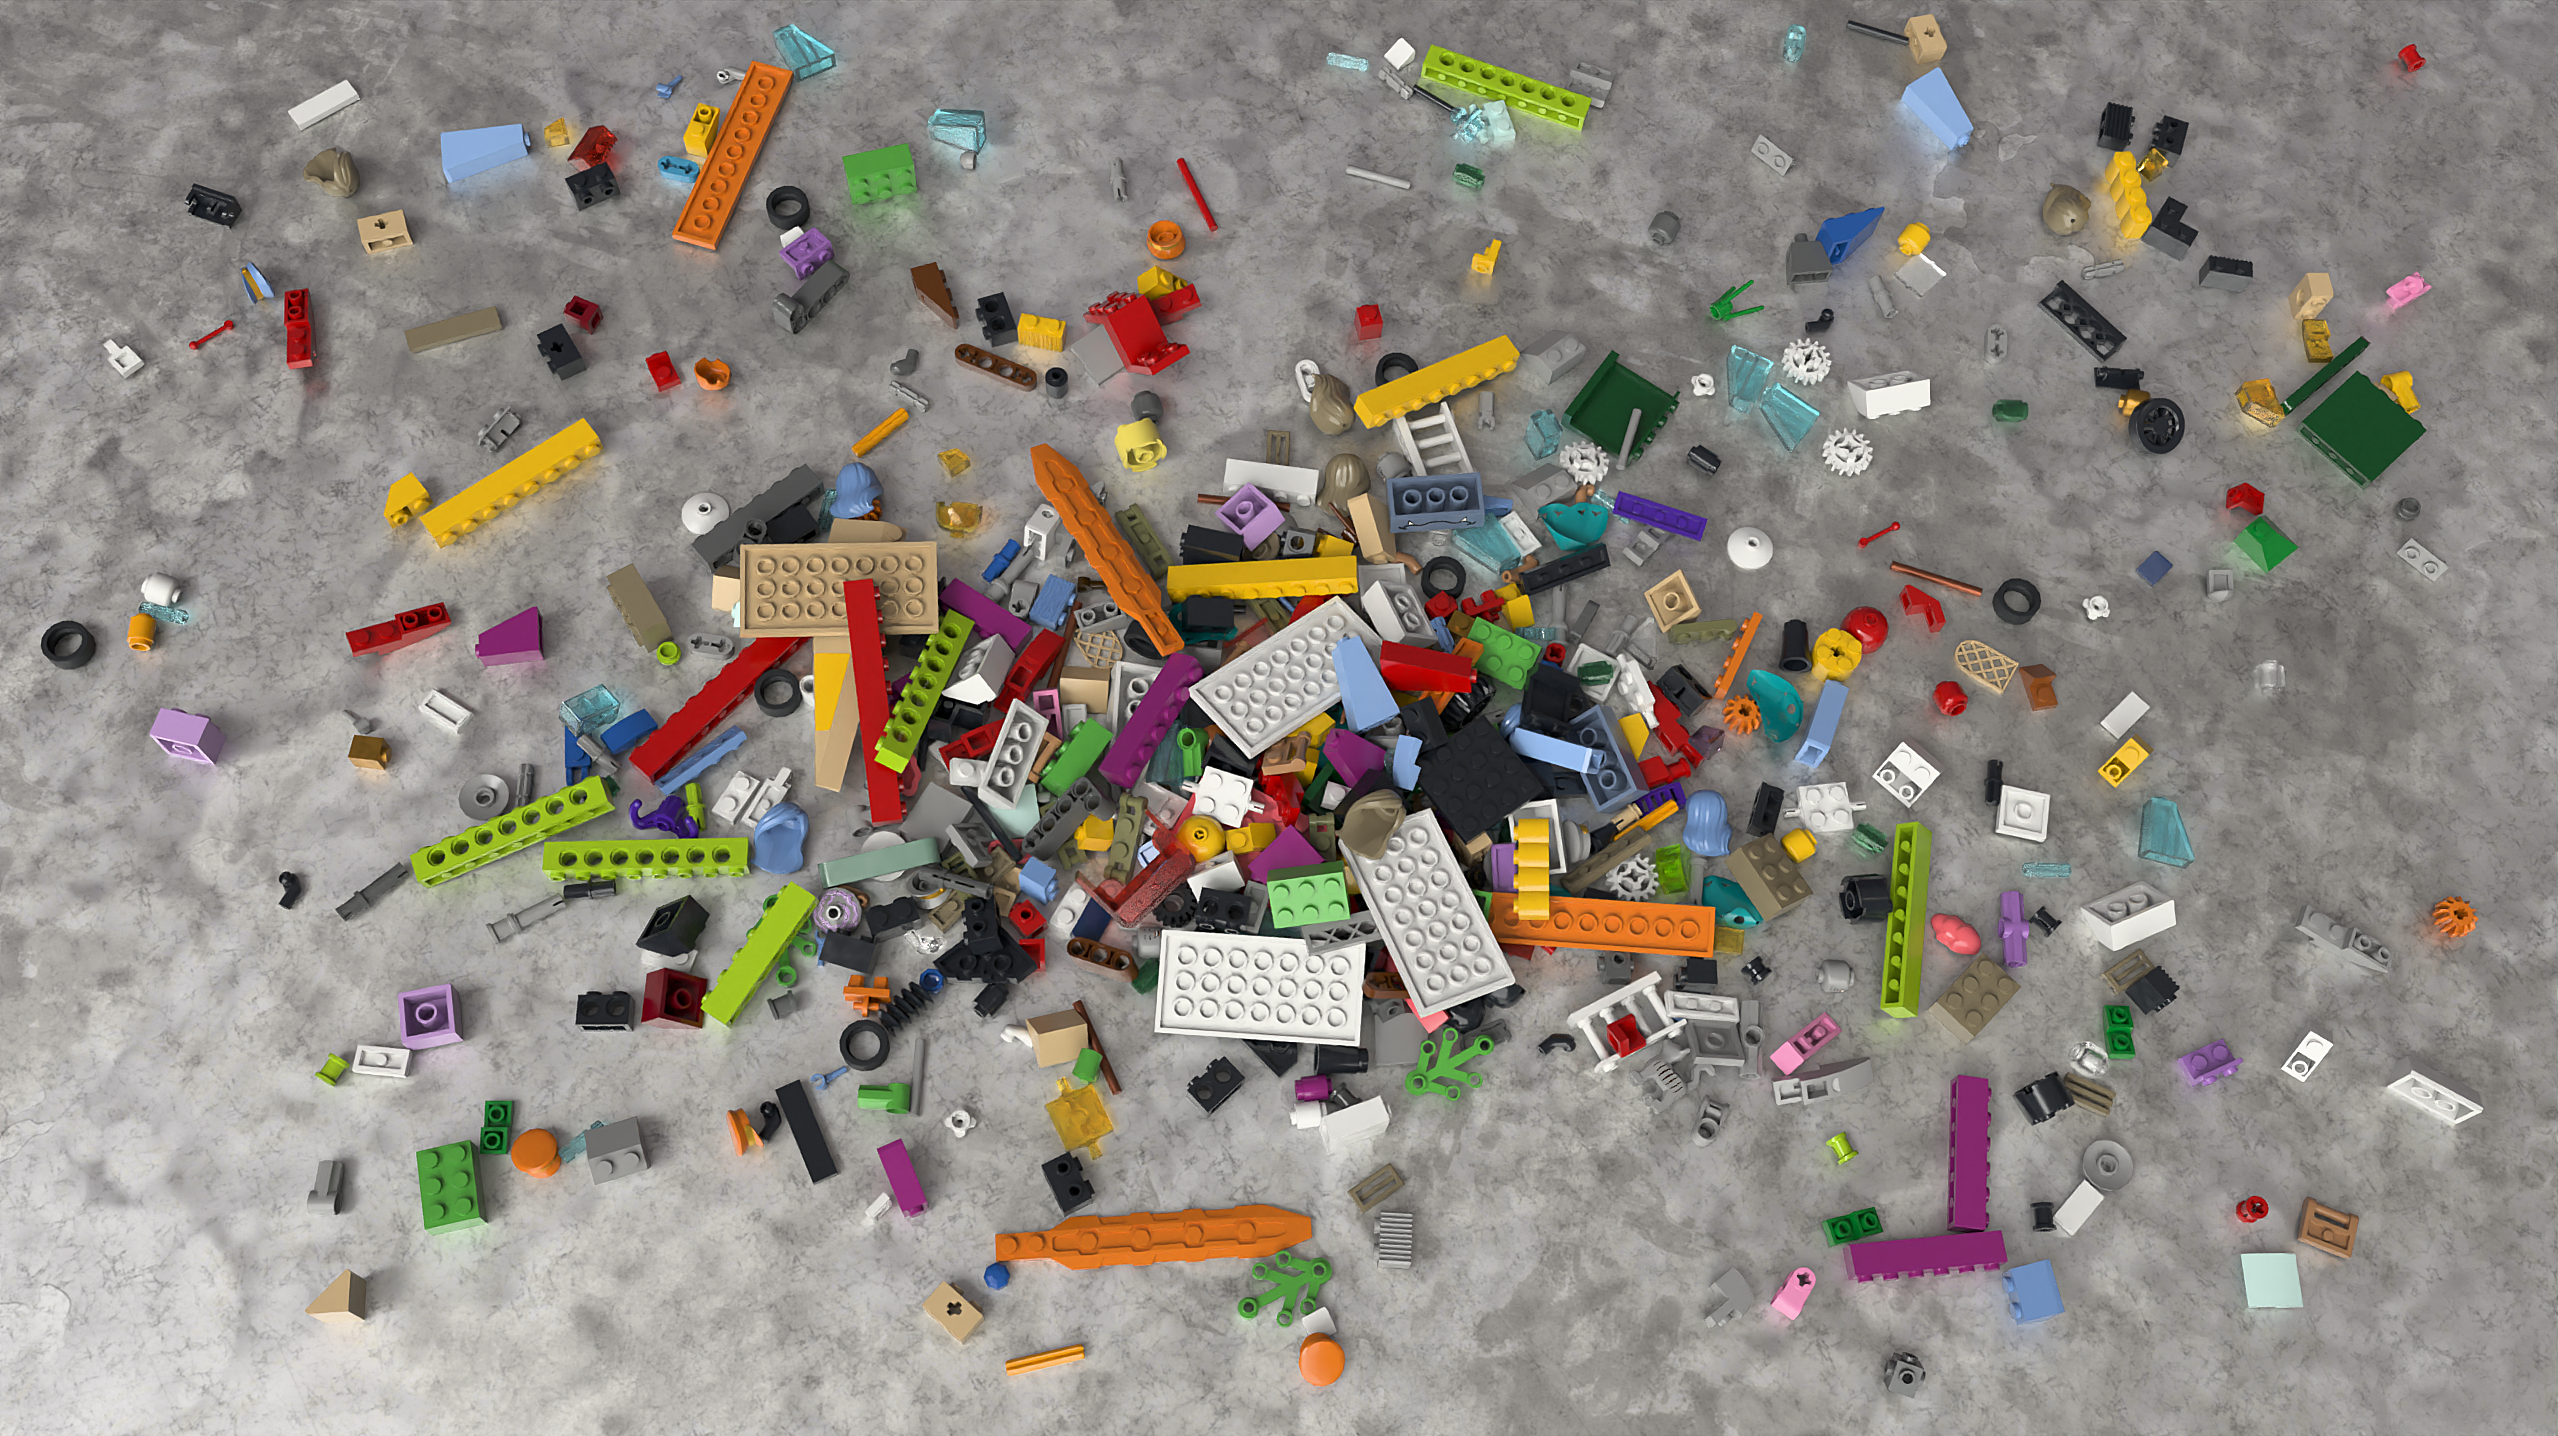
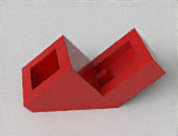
(1916, 602)

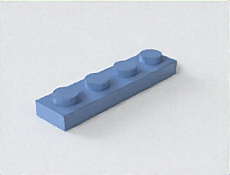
(708, 755)

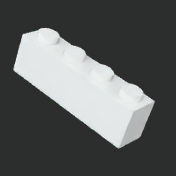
(1272, 480)

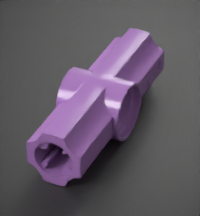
(2013, 929)

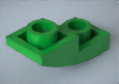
(2117, 1032)
(497, 1127)
(1852, 1227)

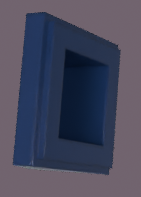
(2154, 568)

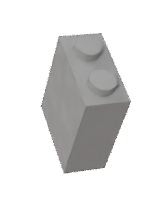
(933, 815)

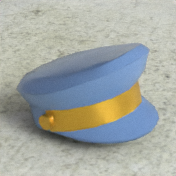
(255, 283)

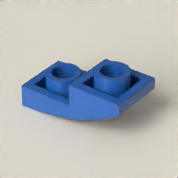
(627, 731)

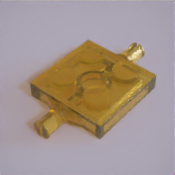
(1079, 1118)

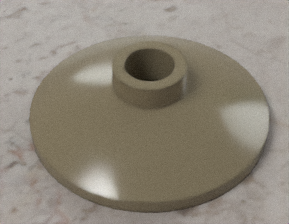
(1264, 551)

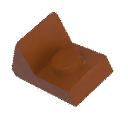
(2038, 686)

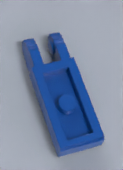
(575, 758)

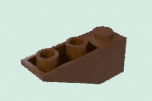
(932, 292)

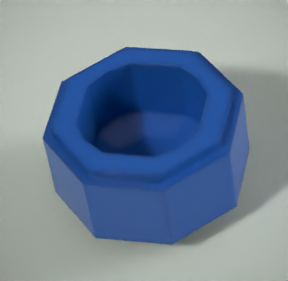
(932, 981)
(996, 1276)

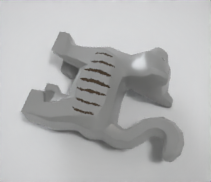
(1665, 1078)

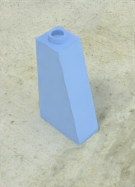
(1939, 108)
(481, 149)
(1362, 689)
(1822, 724)
(1556, 750)

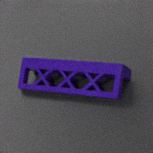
(1659, 516)

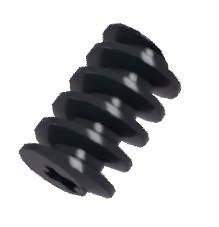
(904, 1007)

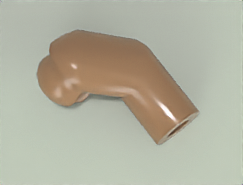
(1582, 493)
(1408, 560)

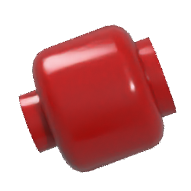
(1950, 698)

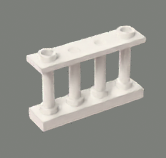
(1411, 448)
(1626, 998)

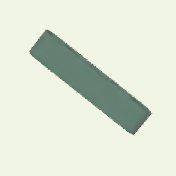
(879, 862)

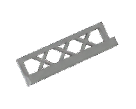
(1332, 930)

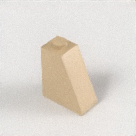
(1373, 529)

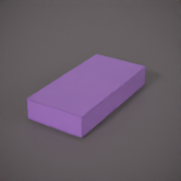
(1503, 867)

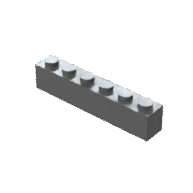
(718, 544)

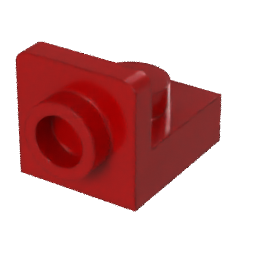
(662, 371)
(2245, 497)

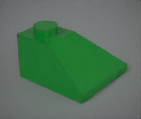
(2265, 543)

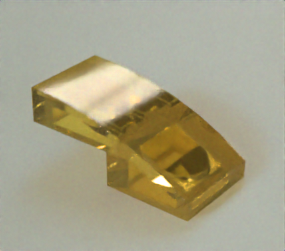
(2315, 340)
(1728, 941)

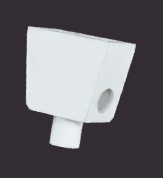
(1043, 523)

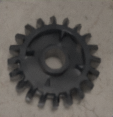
(1464, 706)

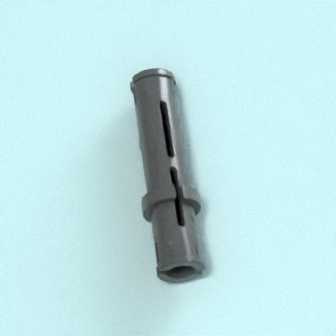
(931, 875)
(371, 892)

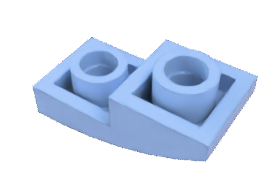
(1404, 768)

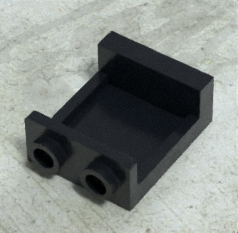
(1548, 700)

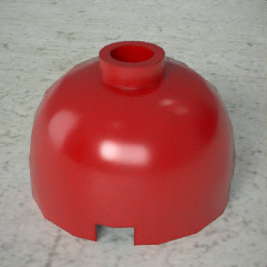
(1867, 627)

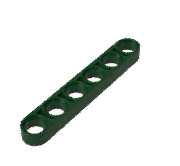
(2324, 375)

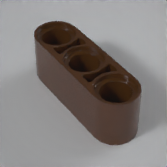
(1109, 967)

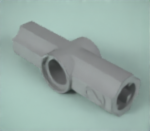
(1751, 1024)

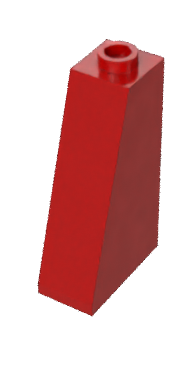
(1425, 669)

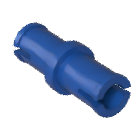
(1001, 561)

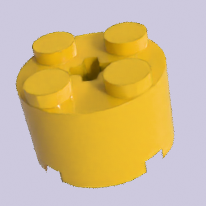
(1835, 655)

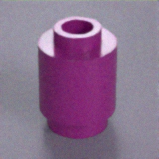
(1313, 1088)

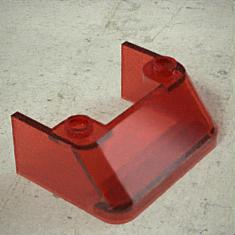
(1152, 885)

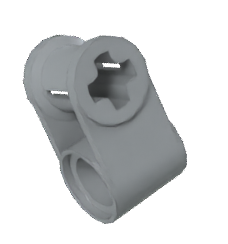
(1023, 598)
(1711, 1117)

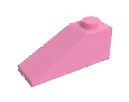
(1047, 705)
(1805, 1043)

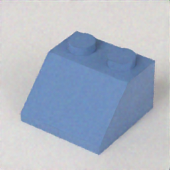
(2032, 1293)

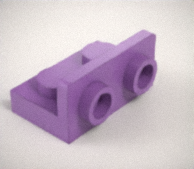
(807, 253)
(2208, 1062)

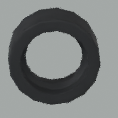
(783, 194)
(1393, 359)
(1445, 563)
(2026, 589)
(60, 630)
(1140, 642)
(773, 676)
(855, 1028)

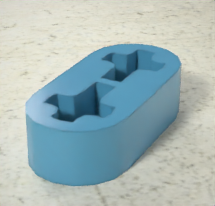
(678, 169)

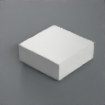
(878, 1207)

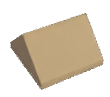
(726, 588)
(1673, 601)
(1086, 687)
(1057, 1037)
(341, 1300)

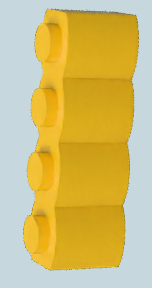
(2128, 195)
(1533, 869)

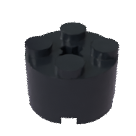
(1865, 899)
(2043, 1098)

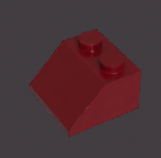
(673, 1000)

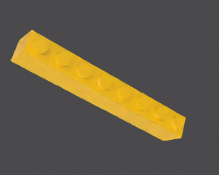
(1436, 381)
(511, 483)
(1265, 578)

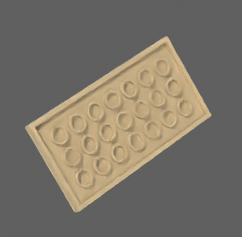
(801, 588)

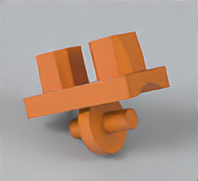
(867, 998)

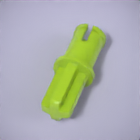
(695, 804)

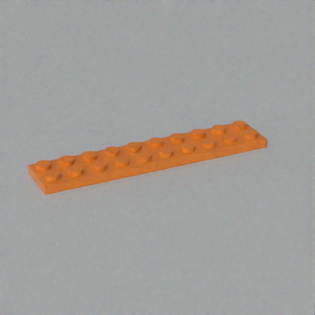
(733, 155)
(1608, 926)

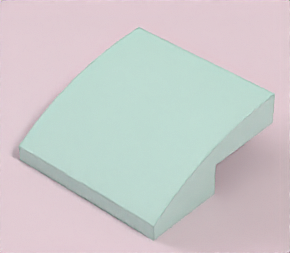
(1021, 820)
(2271, 1280)

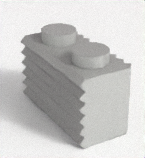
(1394, 1239)

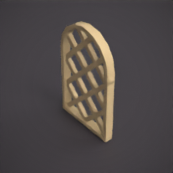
(1987, 649)
(1108, 660)

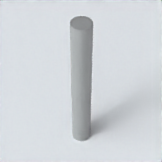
(1384, 178)
(1628, 440)
(917, 1074)

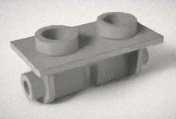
(1772, 155)
(492, 435)
(2422, 559)

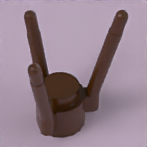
(1349, 533)

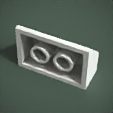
(1890, 393)
(1398, 614)
(980, 671)
(1539, 810)
(2129, 915)
(2434, 1090)

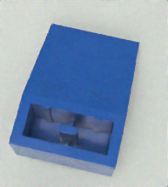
(1847, 233)

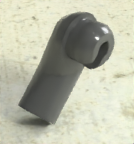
(905, 365)

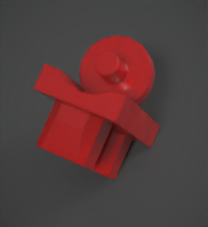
(1486, 611)

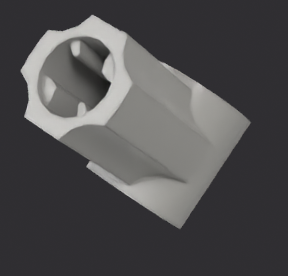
(859, 820)
(326, 1196)

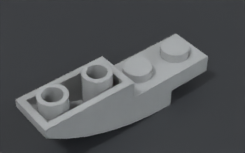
(1067, 541)
(1107, 616)
(2344, 942)
(1823, 1084)

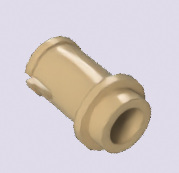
(1627, 816)

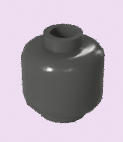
(1664, 227)
(1147, 406)

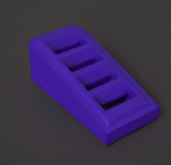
(1666, 791)

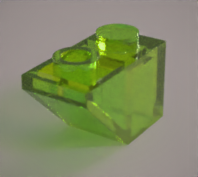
(1671, 869)

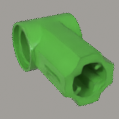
(1193, 751)
(1087, 1066)
(891, 1098)

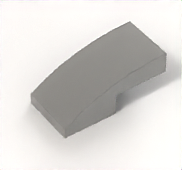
(1645, 544)

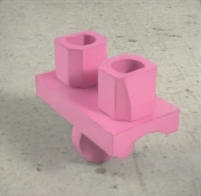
(2407, 290)

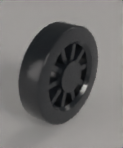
(2153, 423)

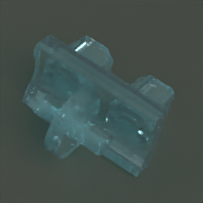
(1467, 125)

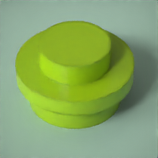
(668, 653)

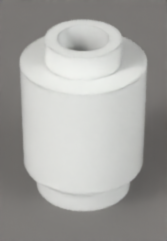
(1307, 1114)

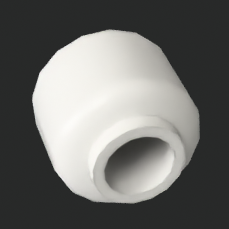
(161, 589)

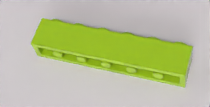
(759, 954)

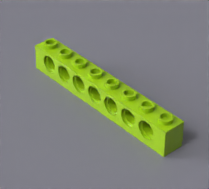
(1501, 84)
(924, 692)
(479, 853)
(559, 853)

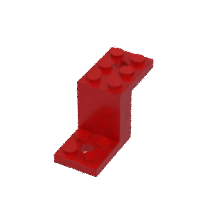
(1135, 333)

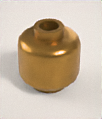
(2131, 400)

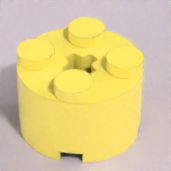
(1140, 445)

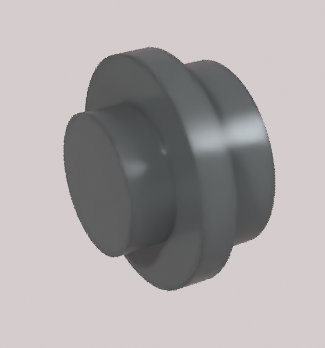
(2408, 508)

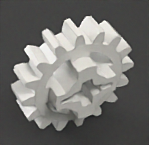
(1814, 369)
(1847, 452)
(1584, 462)
(1639, 871)

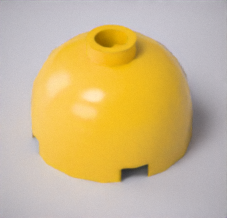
(1202, 826)

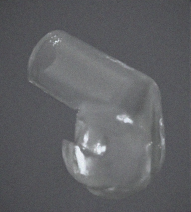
(923, 945)

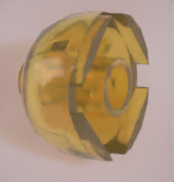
(958, 518)

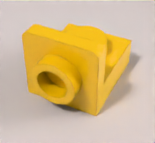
(1487, 262)

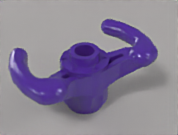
(666, 818)

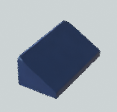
(1091, 922)

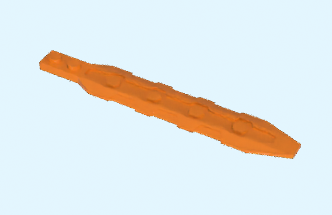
(1104, 546)
(1160, 1237)

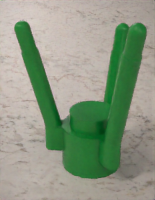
(1722, 307)

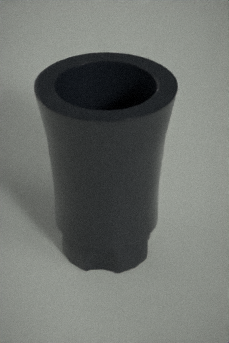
(1795, 648)
(1339, 1059)

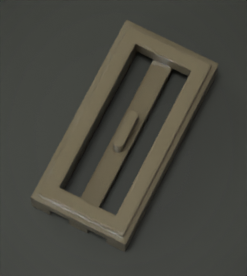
(1278, 434)
(2112, 982)
(2107, 1102)
(1358, 1200)

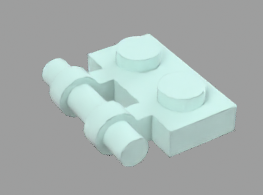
(1498, 122)

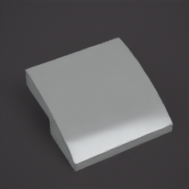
(1591, 81)
(1098, 355)
(1400, 1040)

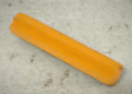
(880, 432)
(1652, 818)
(1044, 1359)

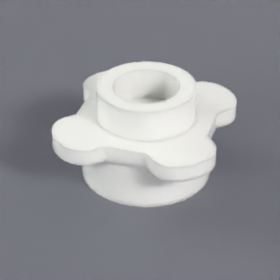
(1703, 379)
(2099, 602)
(960, 1114)

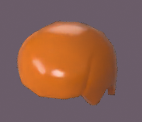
(712, 374)

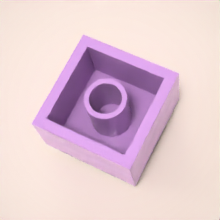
(1250, 515)
(188, 735)
(430, 1017)

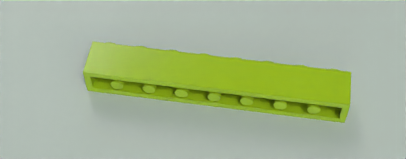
(1906, 921)

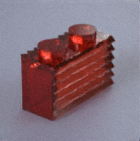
(592, 148)

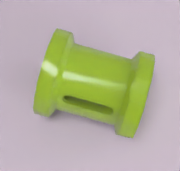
(332, 1070)
(1842, 1148)

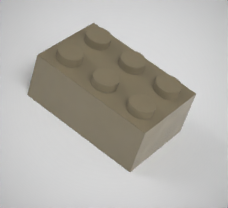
(638, 608)
(1768, 877)
(1974, 998)

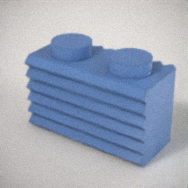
(1053, 603)
(1039, 881)

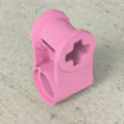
(1791, 1296)

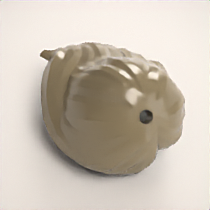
(333, 173)
(2061, 206)
(1331, 405)
(1344, 479)
(1372, 823)

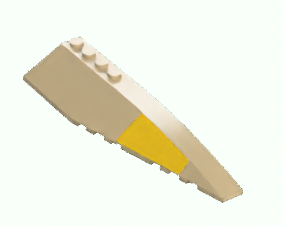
(833, 673)

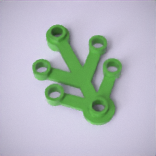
(784, 961)
(1445, 1066)
(1288, 1285)

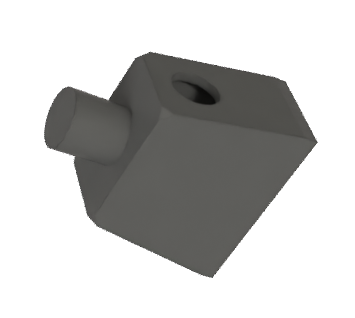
(1807, 262)

